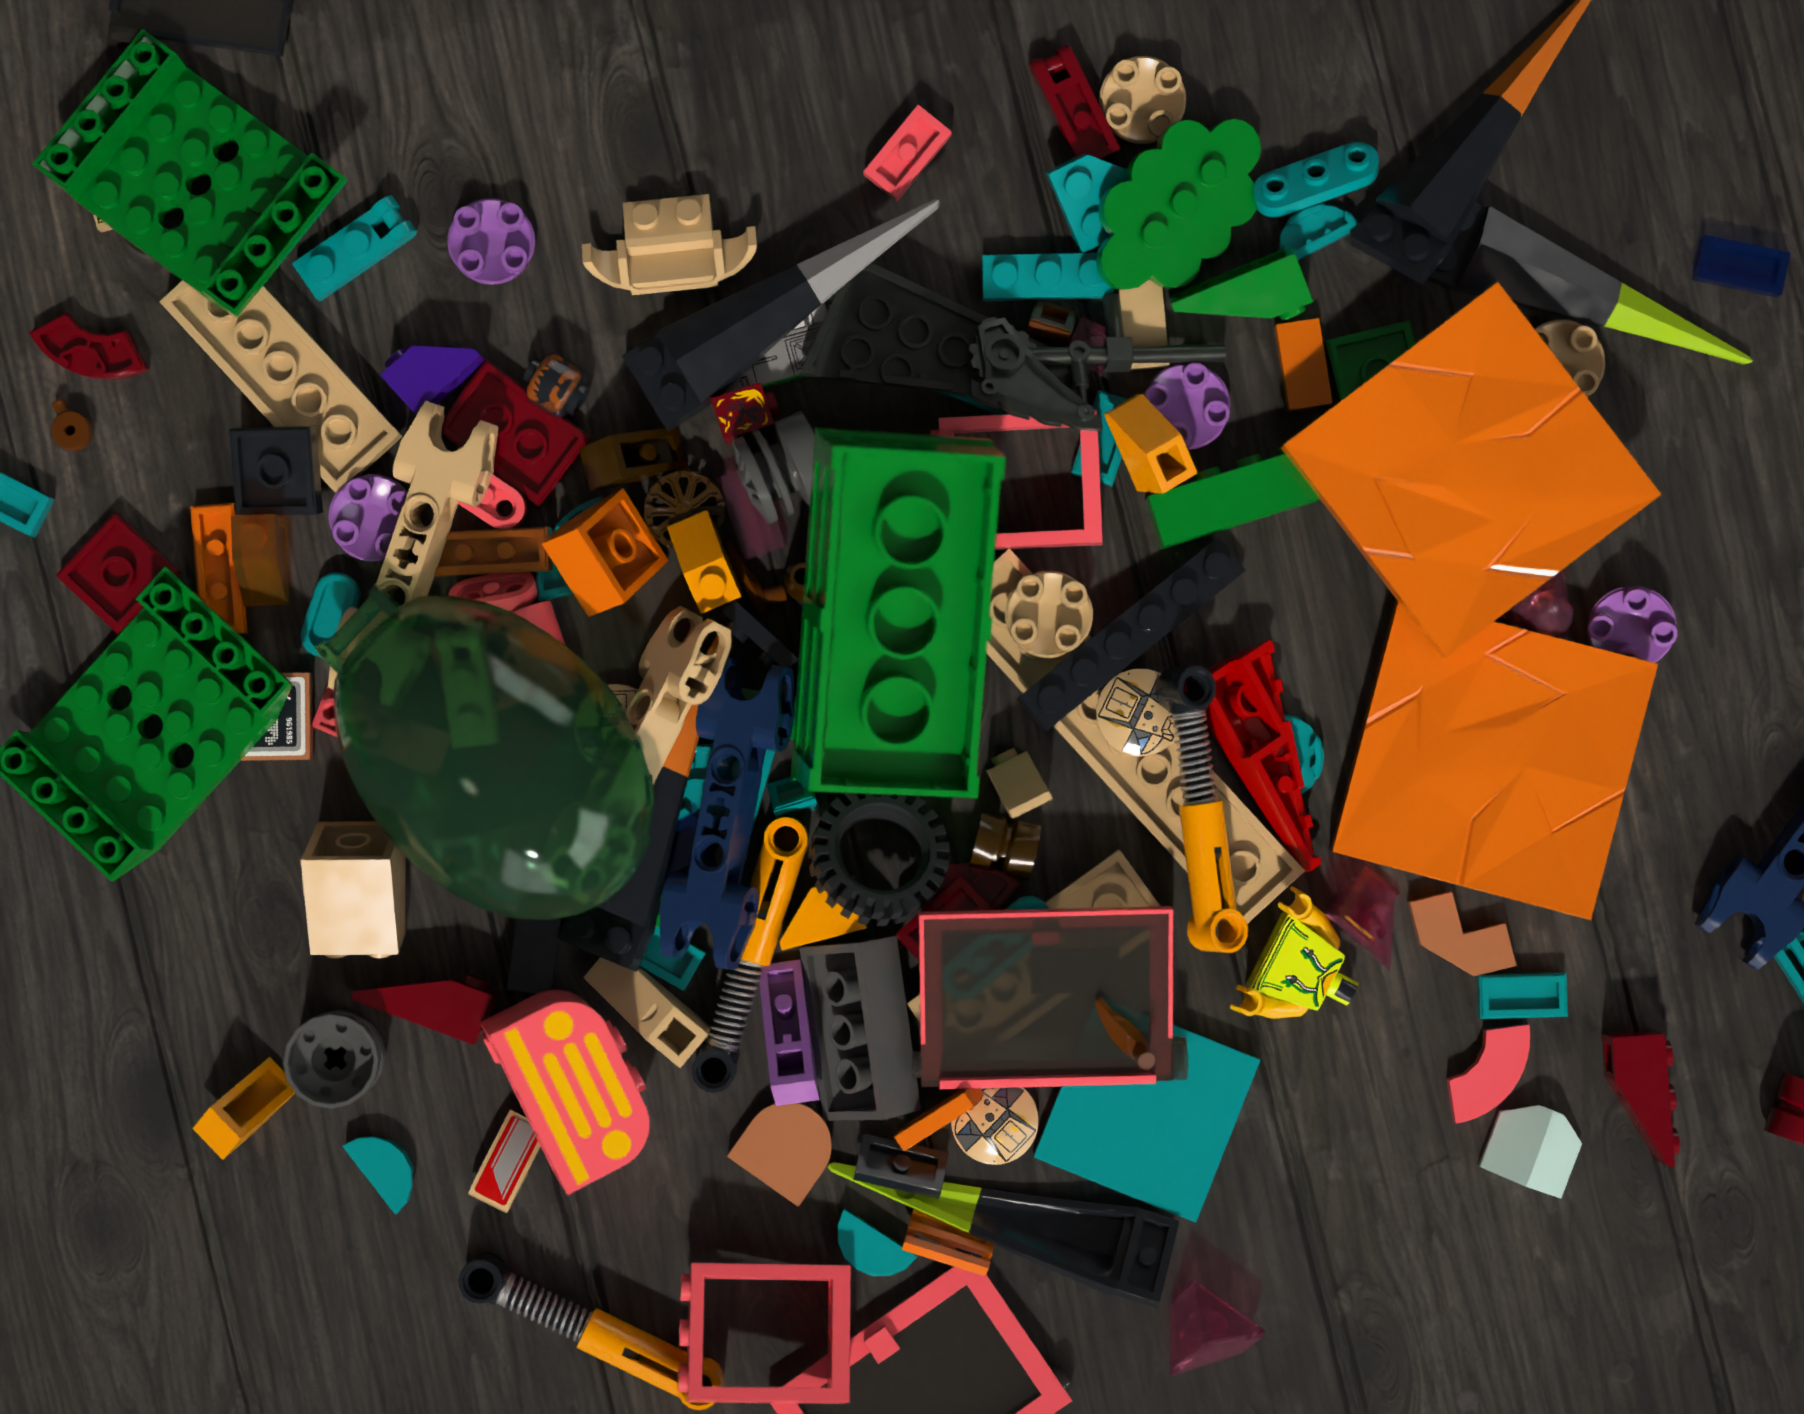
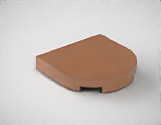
(785, 1149)

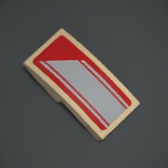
(506, 1163)

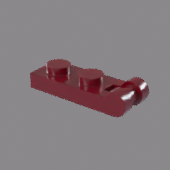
(1074, 105)

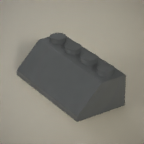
(860, 1029)

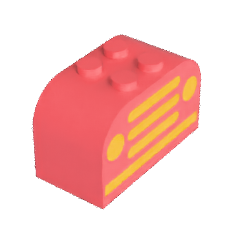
(571, 1084)

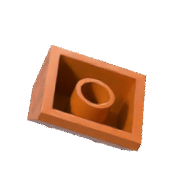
(605, 553)

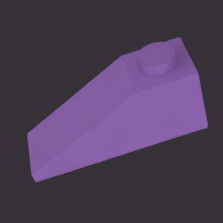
(788, 1034)

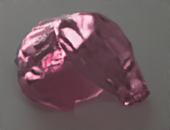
(1545, 609)

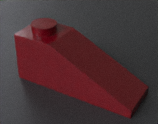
(442, 1005)

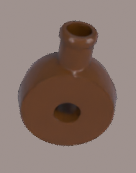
(64, 422)

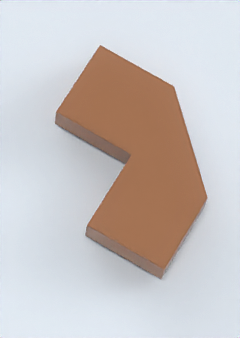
(1441, 932)

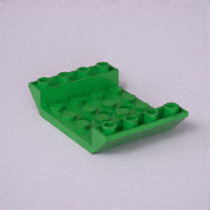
(144, 143)
(95, 766)

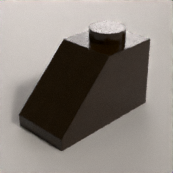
(632, 457)

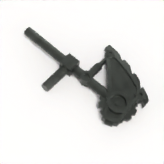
(1022, 386)

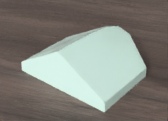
(1532, 1148)

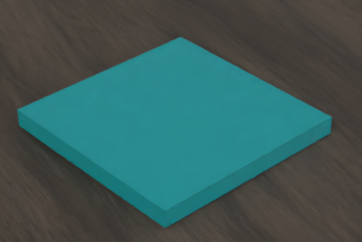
(1157, 1137)

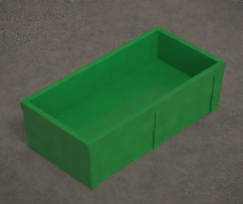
(895, 613)

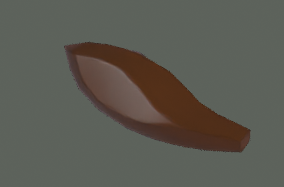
(757, 597)
(1125, 1035)

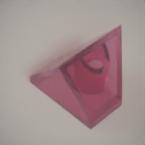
(1367, 914)
(1206, 1329)

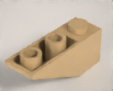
(650, 1009)

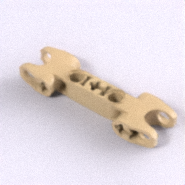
(436, 480)
(673, 680)

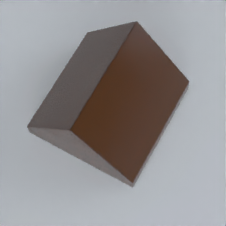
(1051, 324)

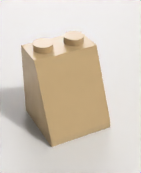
(353, 890)

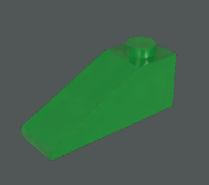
(1256, 289)

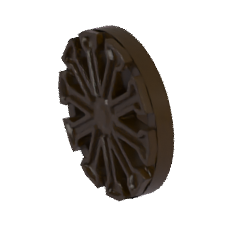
(682, 503)

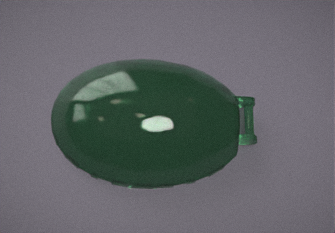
(490, 755)

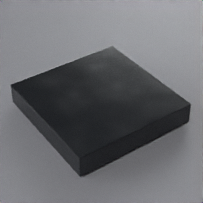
(276, 470)

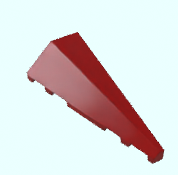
(1261, 744)

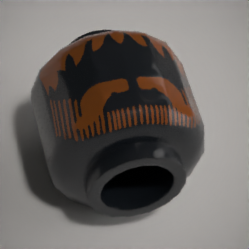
(556, 385)

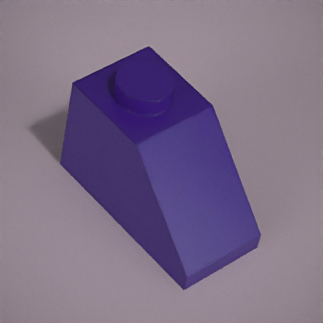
(429, 373)

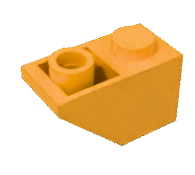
(1149, 446)

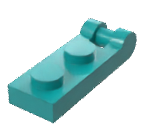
(354, 249)

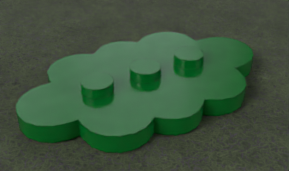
(1178, 204)

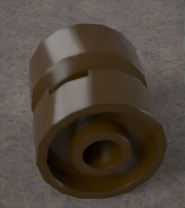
(1005, 845)

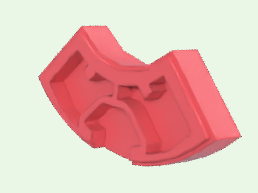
(1492, 1073)

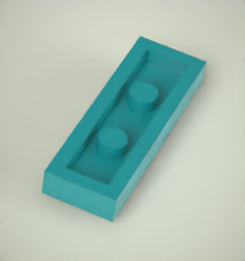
(1042, 277)

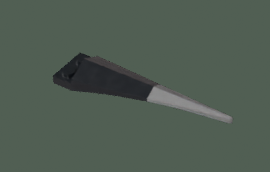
(718, 344)

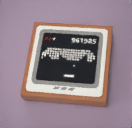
(293, 731)

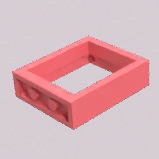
(1092, 531)
(838, 1334)

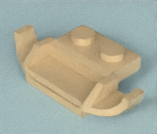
(670, 248)

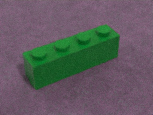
(1228, 499)

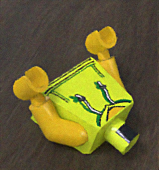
(1297, 965)

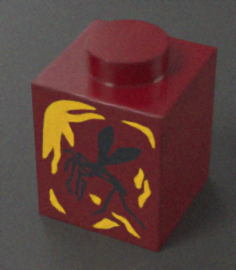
(745, 412)

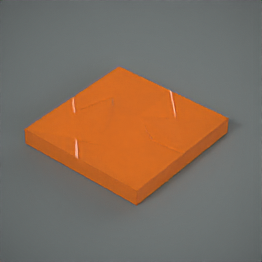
(1470, 470)
(1495, 762)

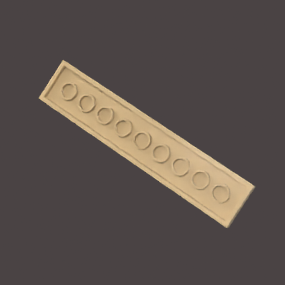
(1145, 783)

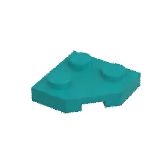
(1078, 190)

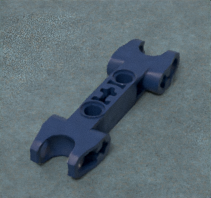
(713, 891)
(1763, 894)

